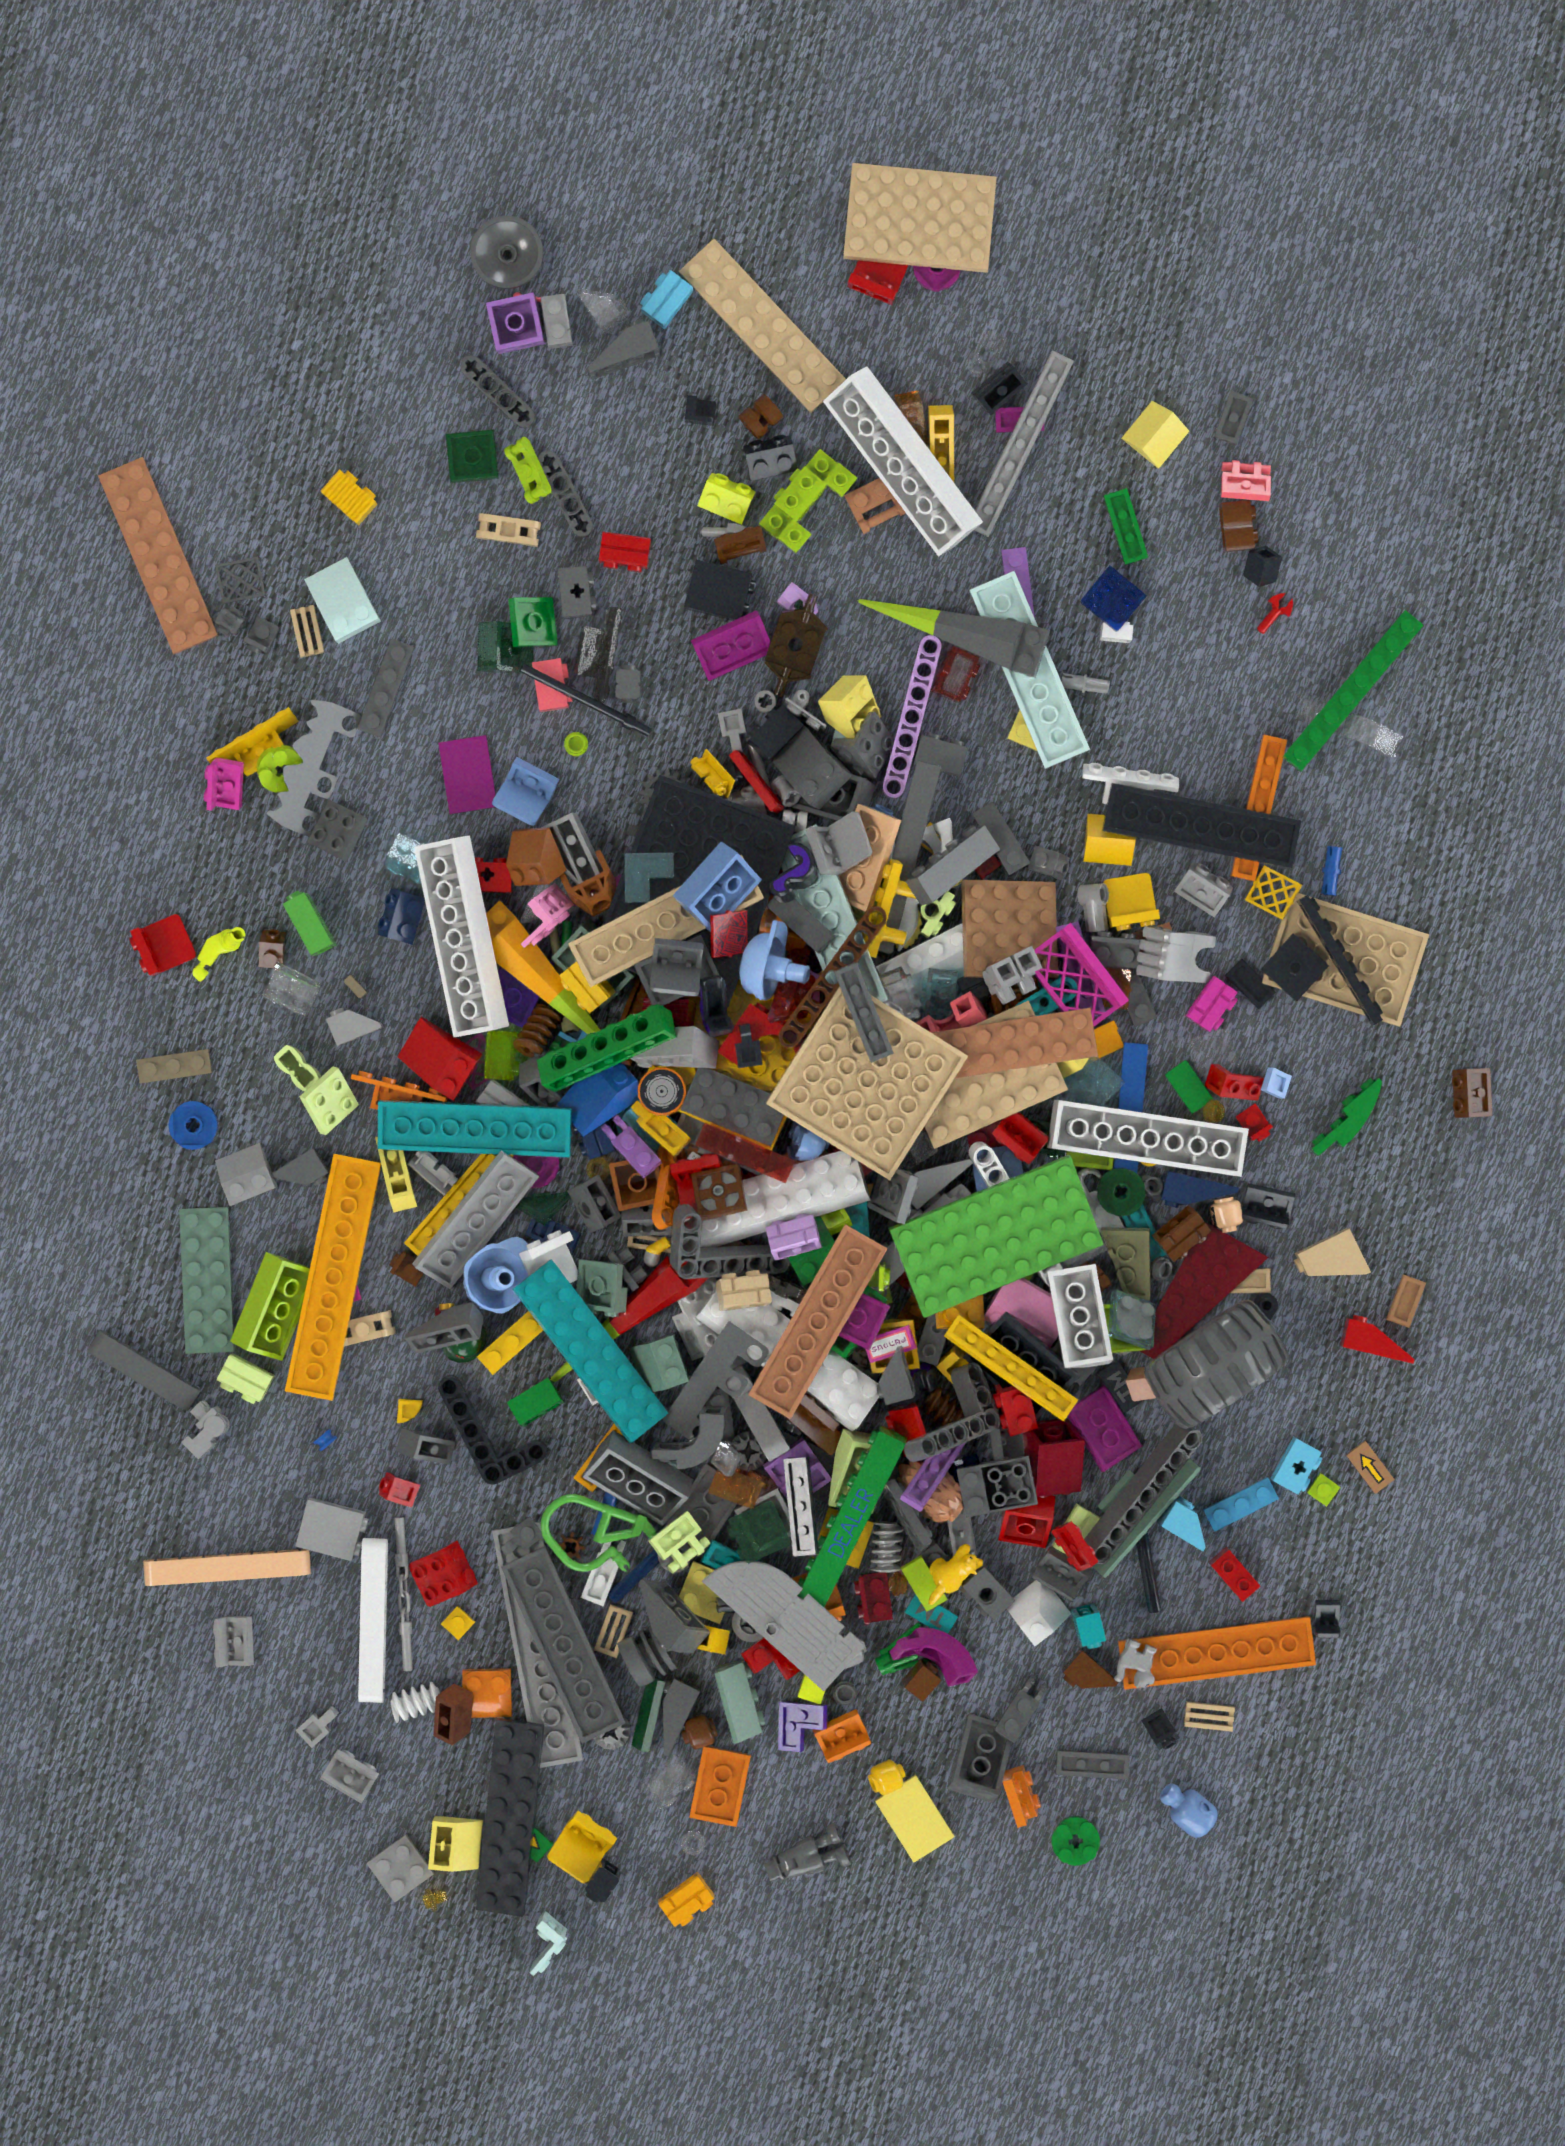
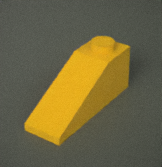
(942, 436)

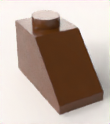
(1087, 1672)

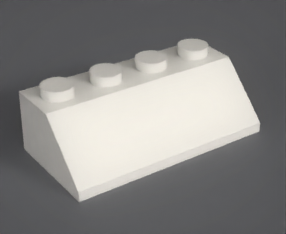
(940, 952)
(1080, 1317)

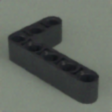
(482, 1438)

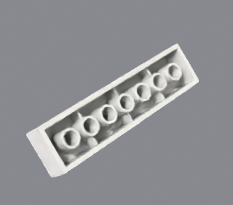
(902, 461)
(461, 936)
(1147, 1138)
(812, 1188)
(837, 1384)

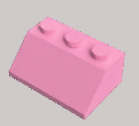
(1029, 1306)

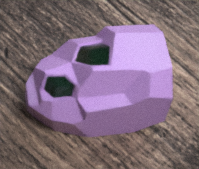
(794, 598)

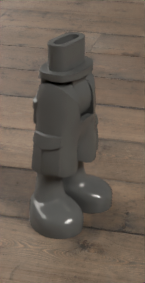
(805, 1856)

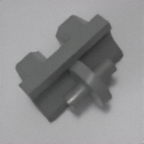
(635, 1276)

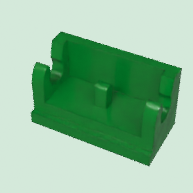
(535, 1402)

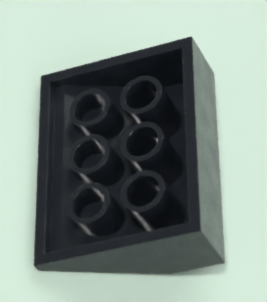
(1031, 1350)

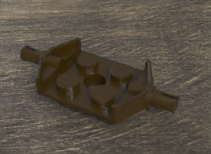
(797, 664)

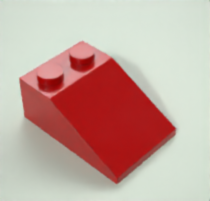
(439, 1058)
(906, 1421)

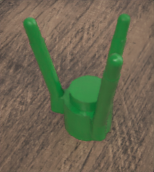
(888, 1665)

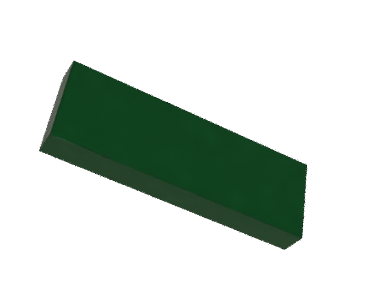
(648, 1715)

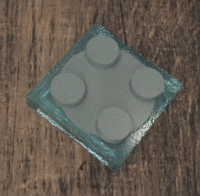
(1132, 1319)

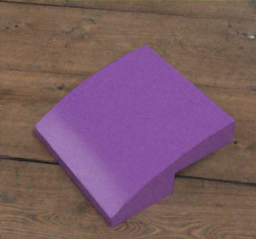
(798, 1449)

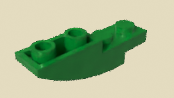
(1356, 1112)

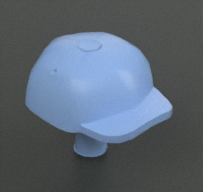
(765, 963)
(494, 1273)

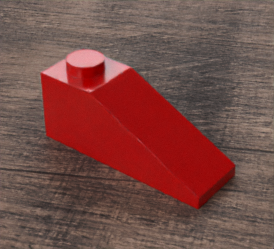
(1369, 1339)

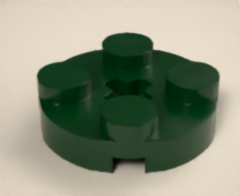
(1123, 1178)

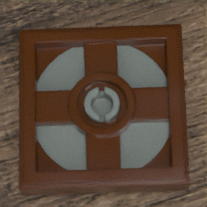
(719, 1192)

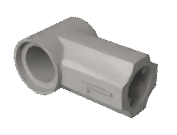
(1093, 899)

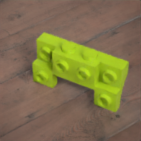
(800, 495)

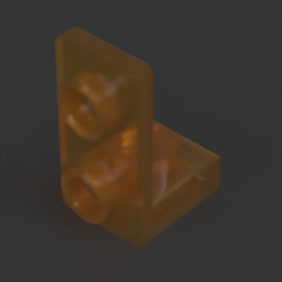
(912, 408)

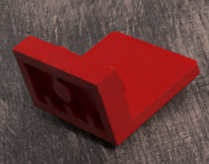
(877, 279)

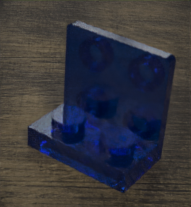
(1113, 598)

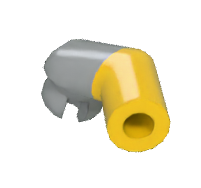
(654, 1250)

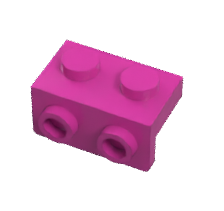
(224, 784)

